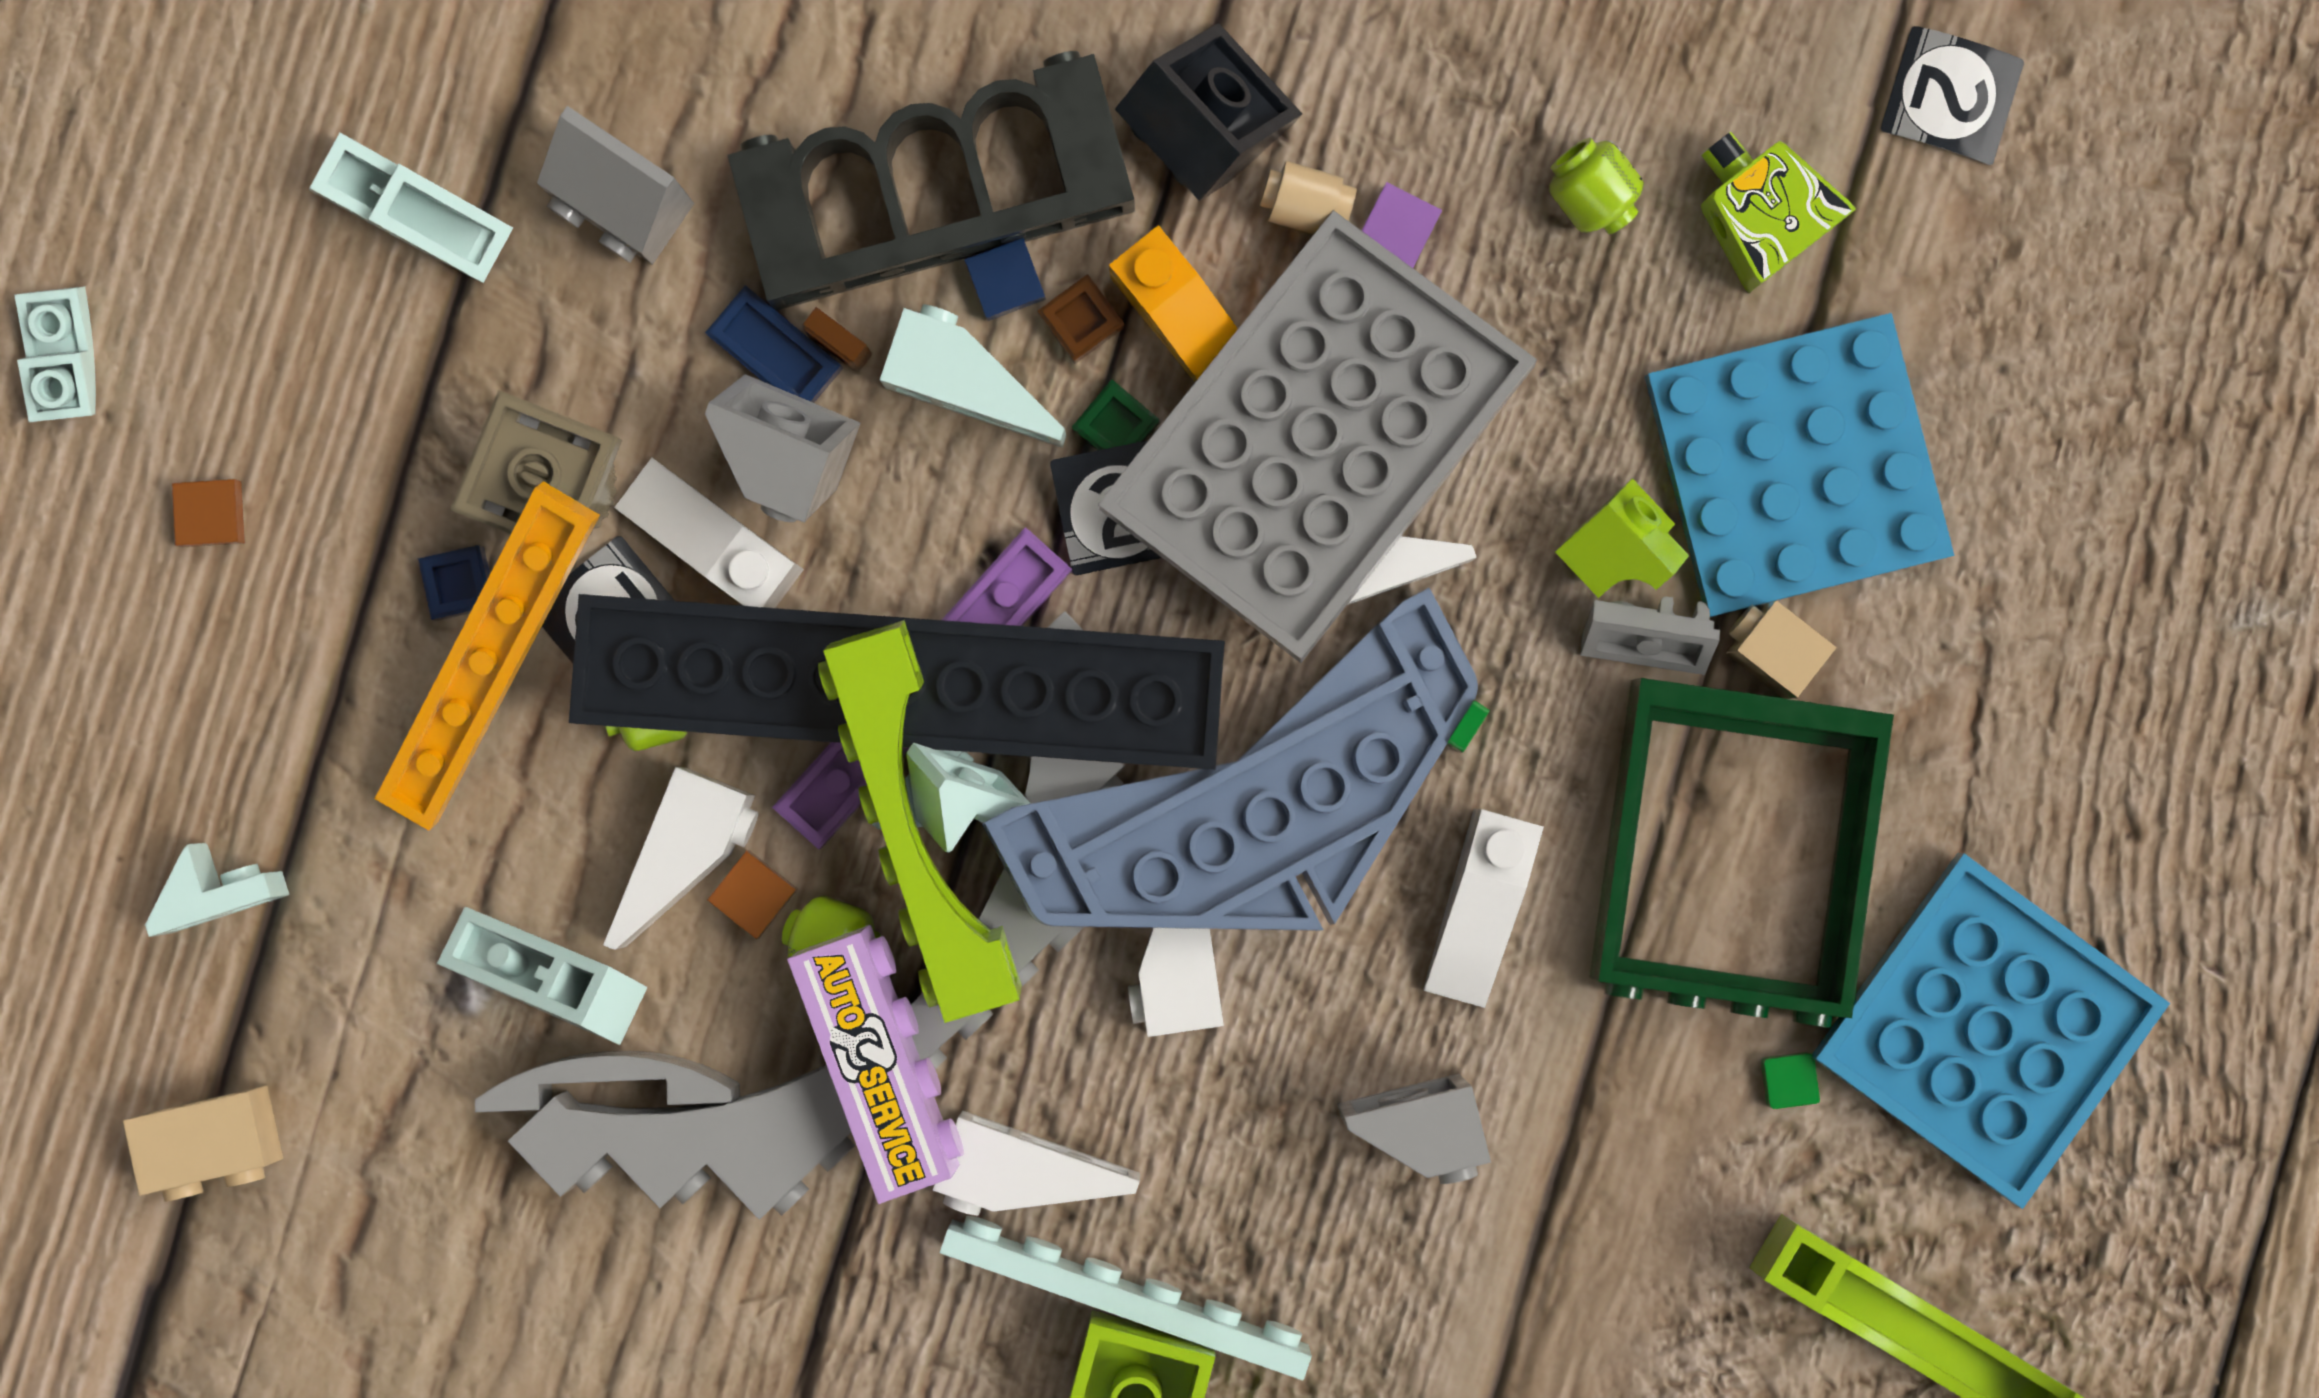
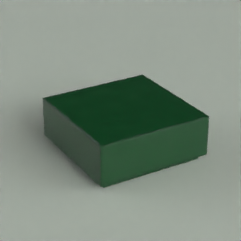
(1115, 419)

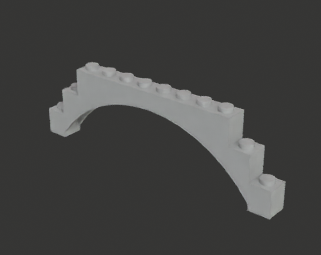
(778, 1134)

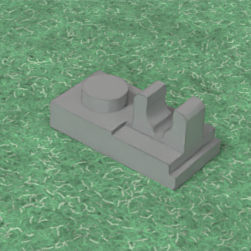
(1650, 636)

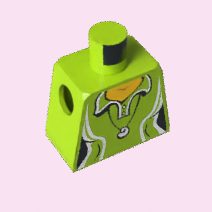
(1767, 207)

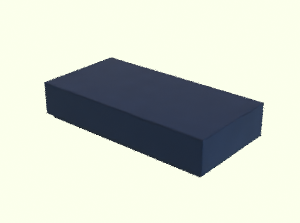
(773, 347)

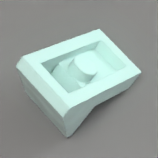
(955, 791)
(196, 896)

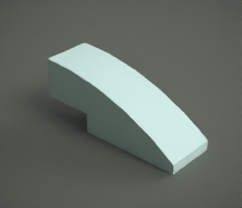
(410, 208)

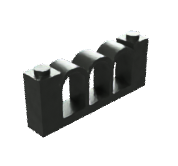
(782, 226)

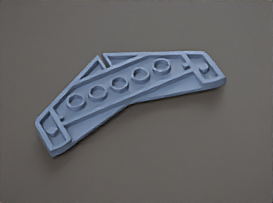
(1231, 839)

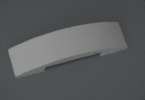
(686, 1080)

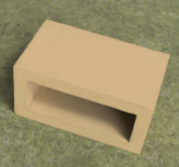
(202, 1142)

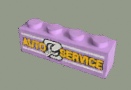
(876, 1064)

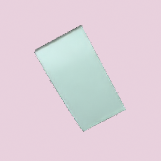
(59, 354)

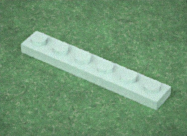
(1152, 1305)

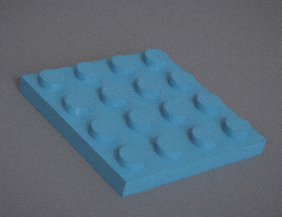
(1799, 465)
(1990, 1030)

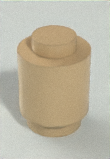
(1305, 197)

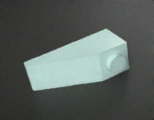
(952, 370)
(543, 975)

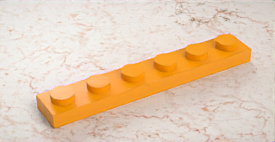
(487, 655)

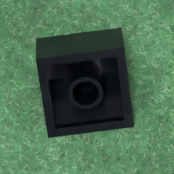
(1207, 110)

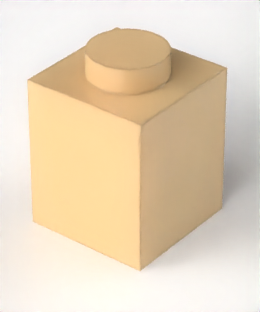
(1778, 648)

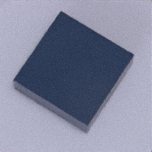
(1005, 279)
(454, 581)

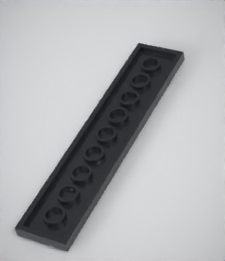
(980, 692)

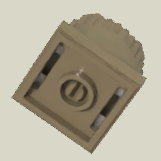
(529, 446)

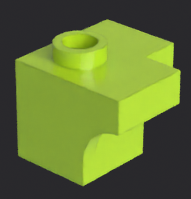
(1624, 543)

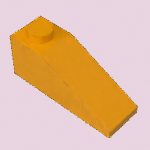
(1173, 301)

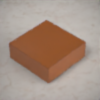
(208, 513)
(752, 894)

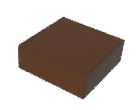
(1081, 319)
(837, 340)

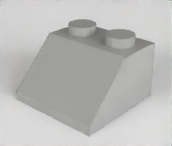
(611, 188)
(781, 446)
(1424, 1126)

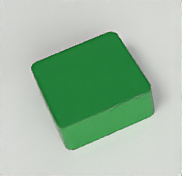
(1468, 726)
(1790, 1080)

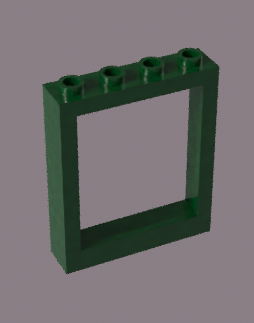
(1868, 741)

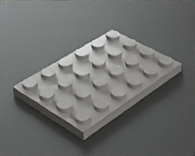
(1317, 435)

